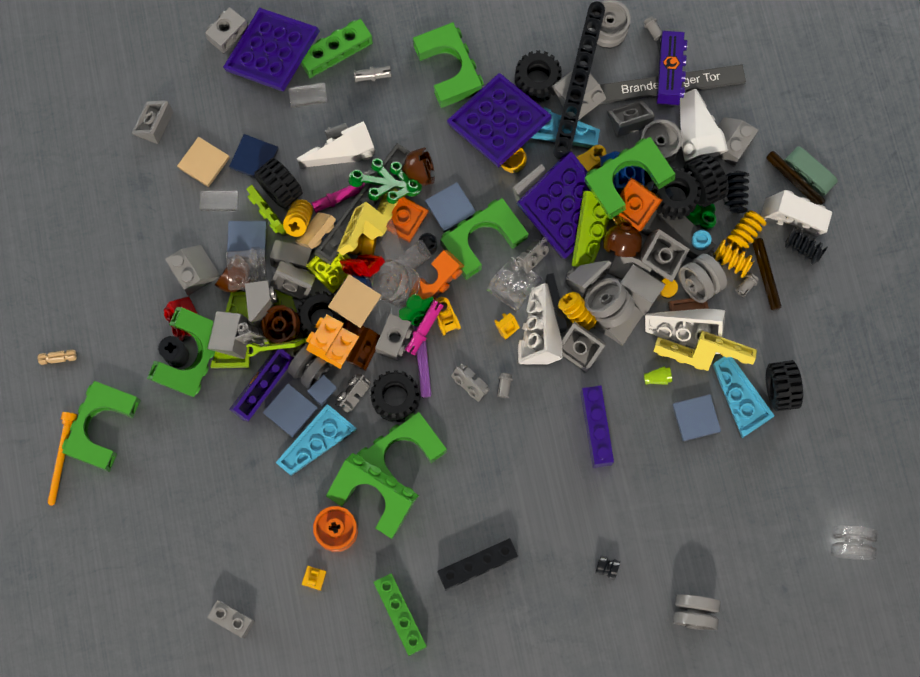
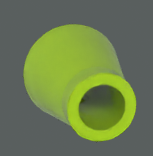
(659, 376)

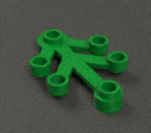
(388, 183)

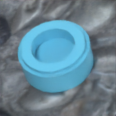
(701, 239)

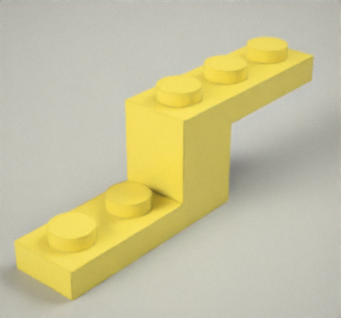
(367, 221)
(704, 351)

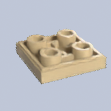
(203, 161)
(316, 229)
(354, 301)

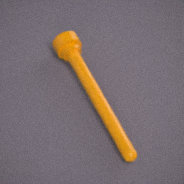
(67, 420)

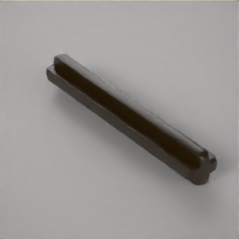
(795, 178)
(766, 273)

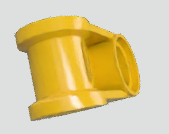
(588, 159)
(447, 319)

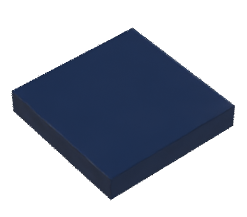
(252, 155)

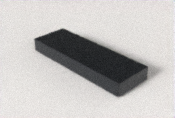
(550, 280)

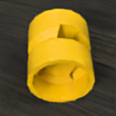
(365, 246)

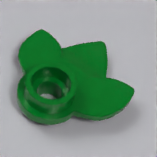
(701, 213)
(415, 309)

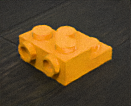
(331, 341)

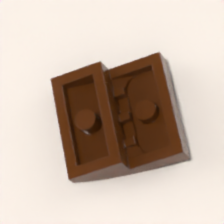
(364, 347)

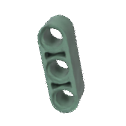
(811, 170)

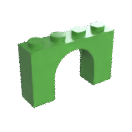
(448, 40)
(643, 155)
(496, 216)
(187, 379)
(98, 399)
(413, 430)
(397, 497)

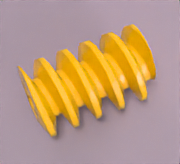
(298, 217)
(746, 229)
(733, 258)
(574, 308)

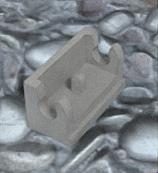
(291, 253)

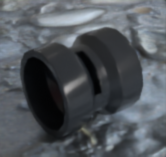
(429, 240)
(612, 567)

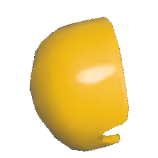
(515, 162)

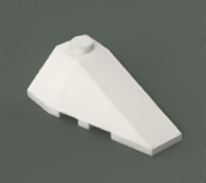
(699, 129)
(350, 147)
(685, 325)
(541, 332)

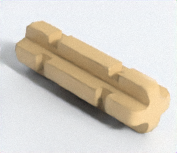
(56, 357)

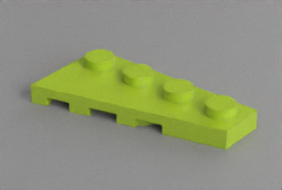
(590, 230)
(236, 304)

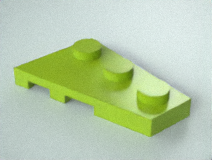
(265, 210)

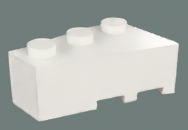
(798, 212)

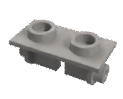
(533, 255)
(250, 334)
(463, 376)
(347, 397)

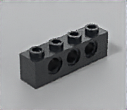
(477, 564)

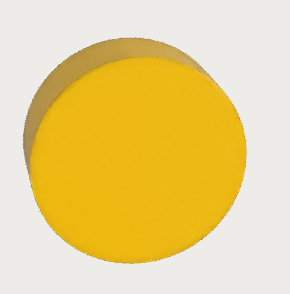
(669, 289)

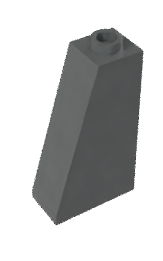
(680, 230)

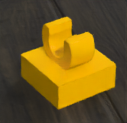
(507, 325)
(314, 578)

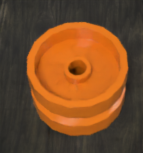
(324, 525)

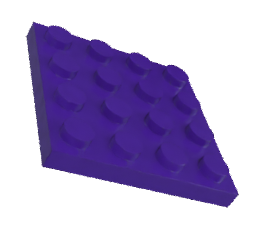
(271, 49)
(499, 119)
(556, 203)

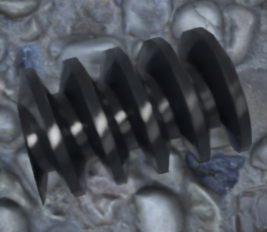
(735, 196)
(805, 246)
(173, 351)

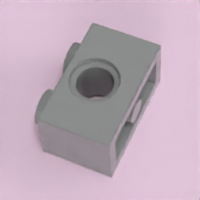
(225, 39)
(393, 326)
(230, 619)

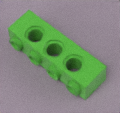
(345, 48)
(400, 614)

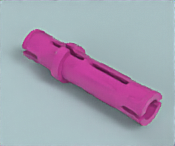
(336, 197)
(424, 327)

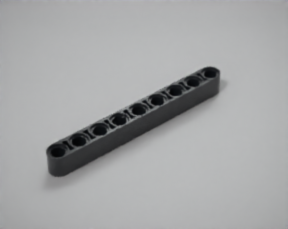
(579, 71)

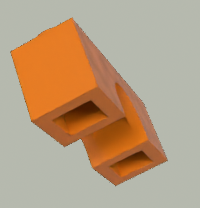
(448, 268)

